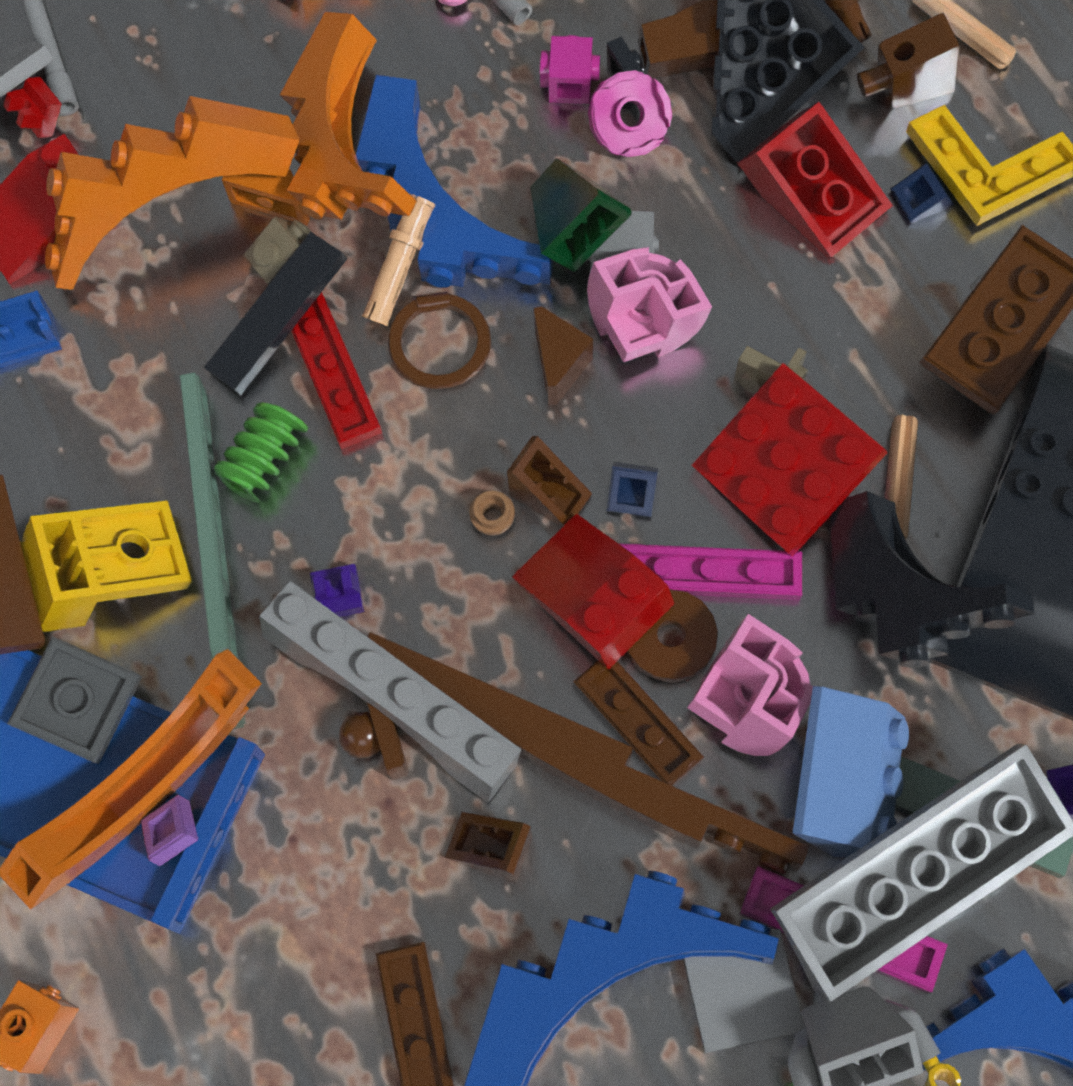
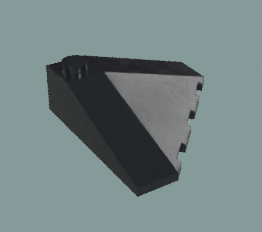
(771, 65)

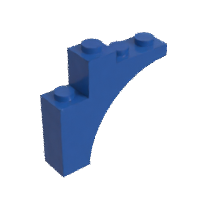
(1015, 1013)

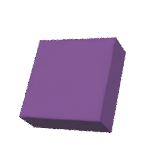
(169, 830)

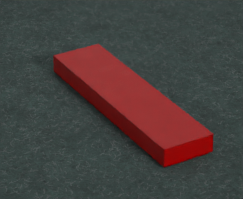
(335, 376)

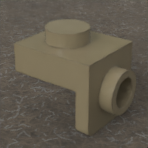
(275, 246)
(756, 368)

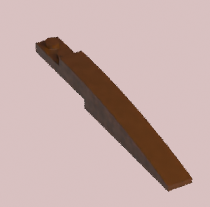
(600, 767)

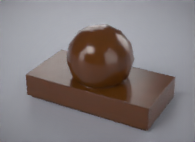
(368, 733)

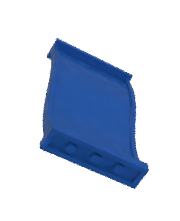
(46, 780)

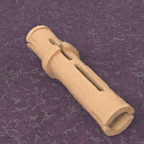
(394, 270)

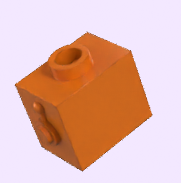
(32, 1026)

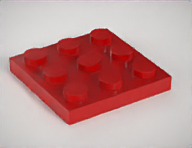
(789, 459)

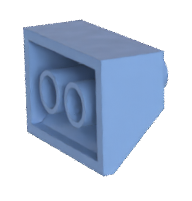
(849, 771)

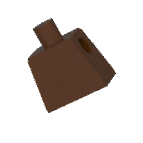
(914, 64)

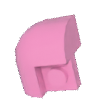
(645, 303)
(755, 690)

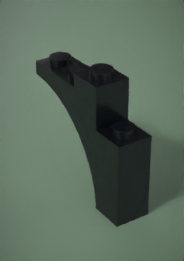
(887, 584)

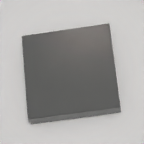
(75, 700)

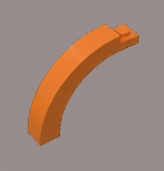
(139, 786)

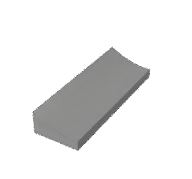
(923, 872)

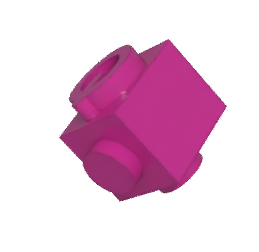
(569, 69)

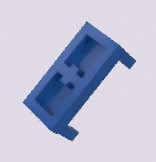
(26, 329)

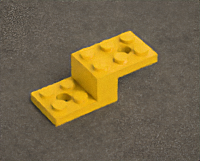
(80, 559)

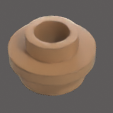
(487, 501)

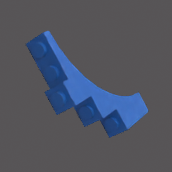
(452, 238)
(654, 930)

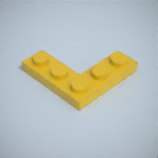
(972, 180)

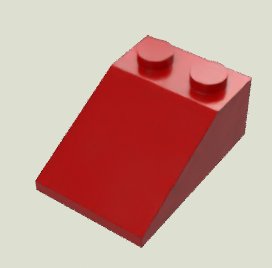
(816, 180)
(28, 211)
(595, 589)

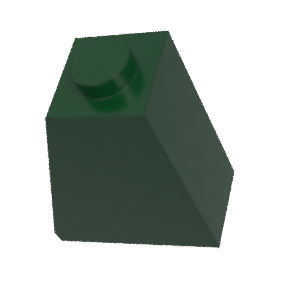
(573, 214)

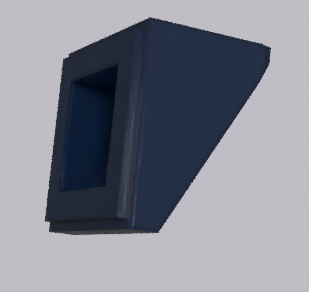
(921, 194)
(632, 489)

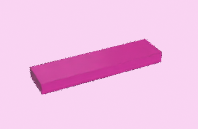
(725, 570)
(913, 967)

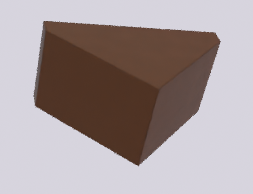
(562, 353)
(546, 483)
(490, 845)

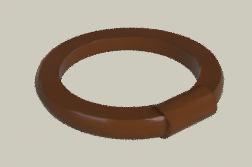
(431, 303)

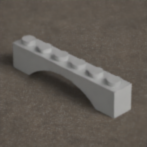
(444, 728)

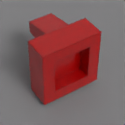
(36, 107)

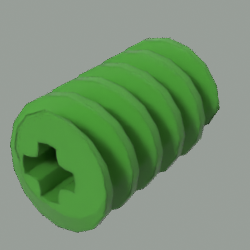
(257, 449)

